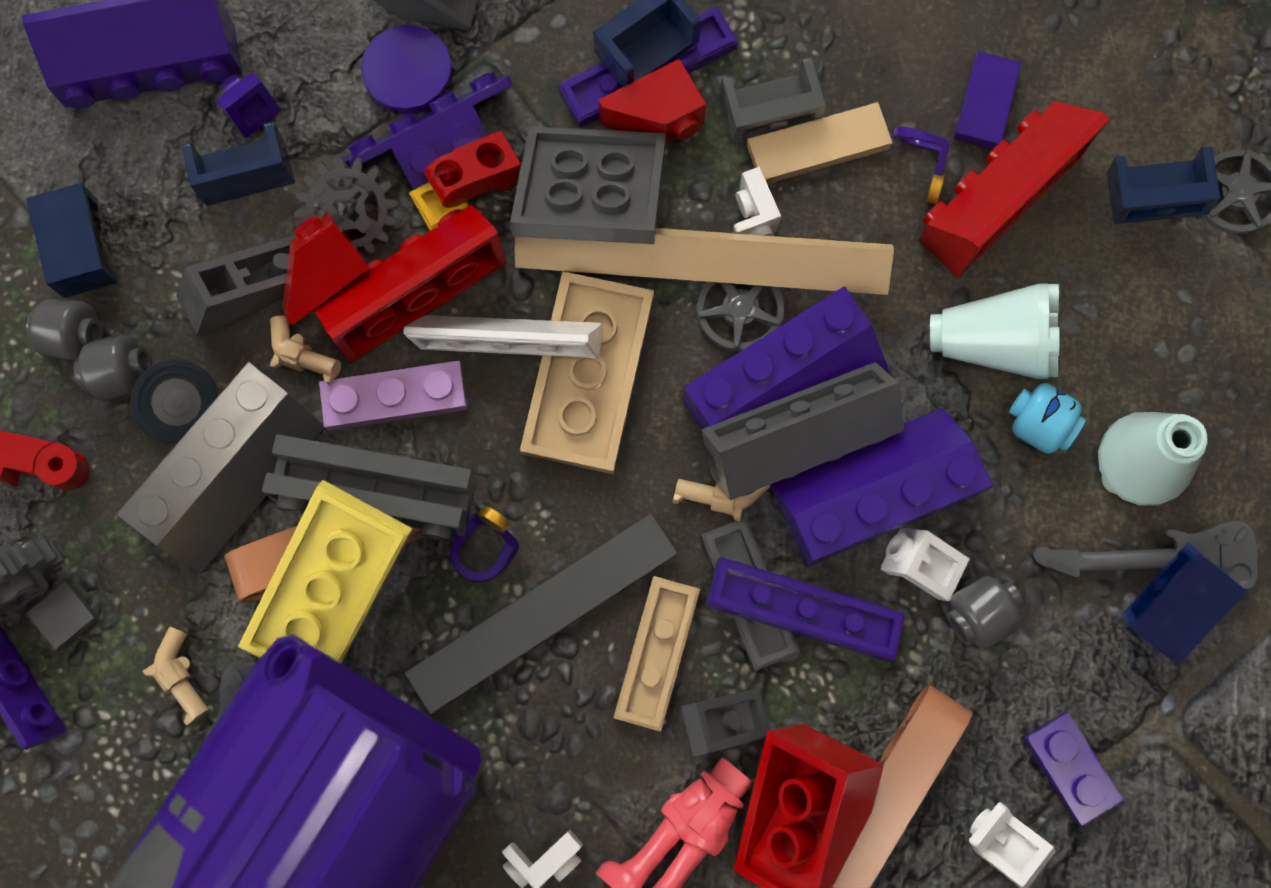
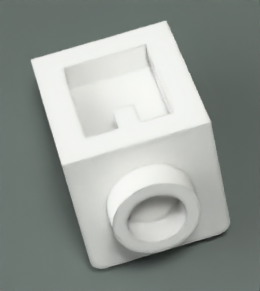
(758, 203)
(925, 562)

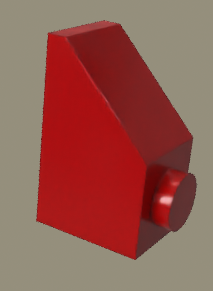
(656, 104)
(318, 265)

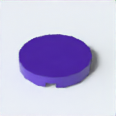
(406, 69)

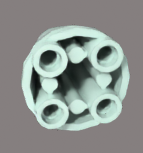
(1003, 331)
(1151, 456)

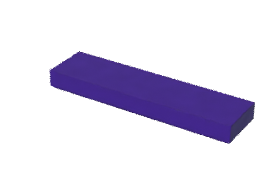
(585, 89)
(805, 609)

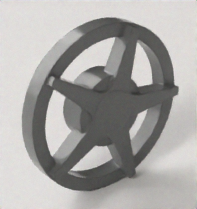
(1240, 192)
(739, 311)

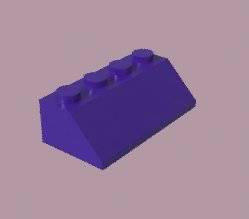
(131, 47)
(798, 355)
(881, 487)

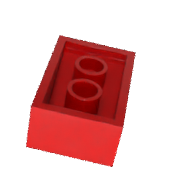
(805, 809)

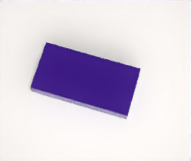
(987, 100)

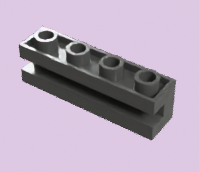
(804, 430)
(407, 489)

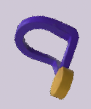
(928, 141)
(499, 523)

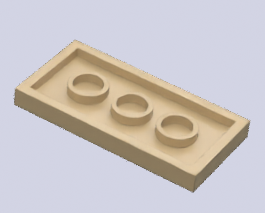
(582, 401)

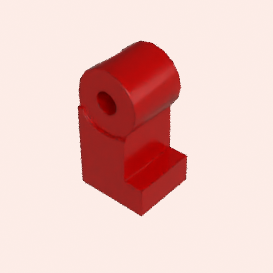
(474, 170)
(41, 459)

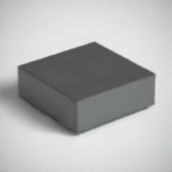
(63, 616)

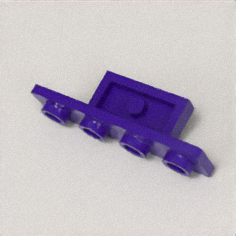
(437, 133)
(23, 702)

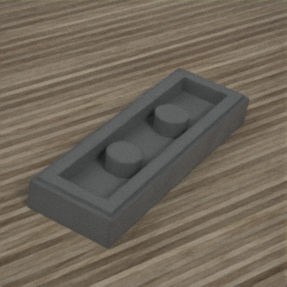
(762, 643)

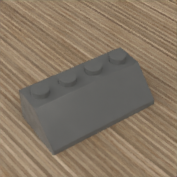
(217, 470)

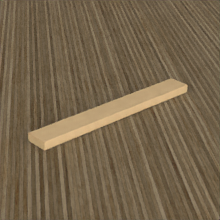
(721, 259)

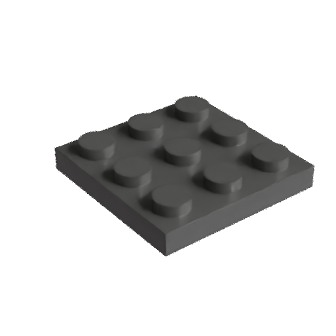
(589, 185)

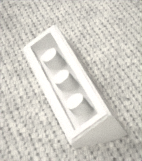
(506, 336)

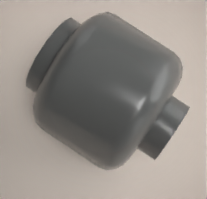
(63, 327)
(110, 366)
(985, 612)

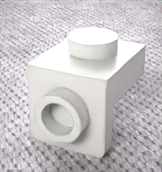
(1010, 845)
(556, 861)

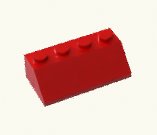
(1009, 184)
(412, 282)

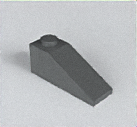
(234, 285)

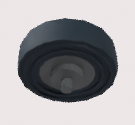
(171, 399)

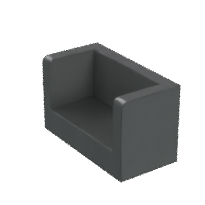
(772, 104)

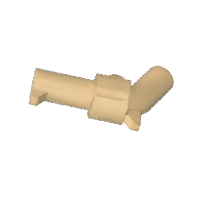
(298, 355)
(715, 497)
(173, 675)

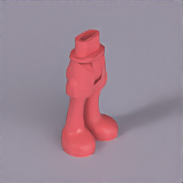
(698, 817)

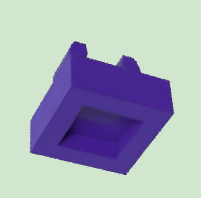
(247, 103)

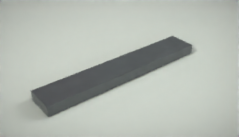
(540, 614)

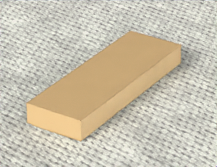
(820, 143)
(656, 653)

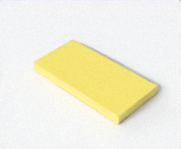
(327, 574)

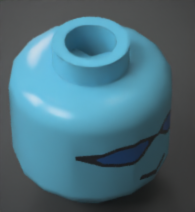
(1047, 418)

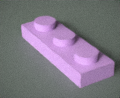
(393, 395)

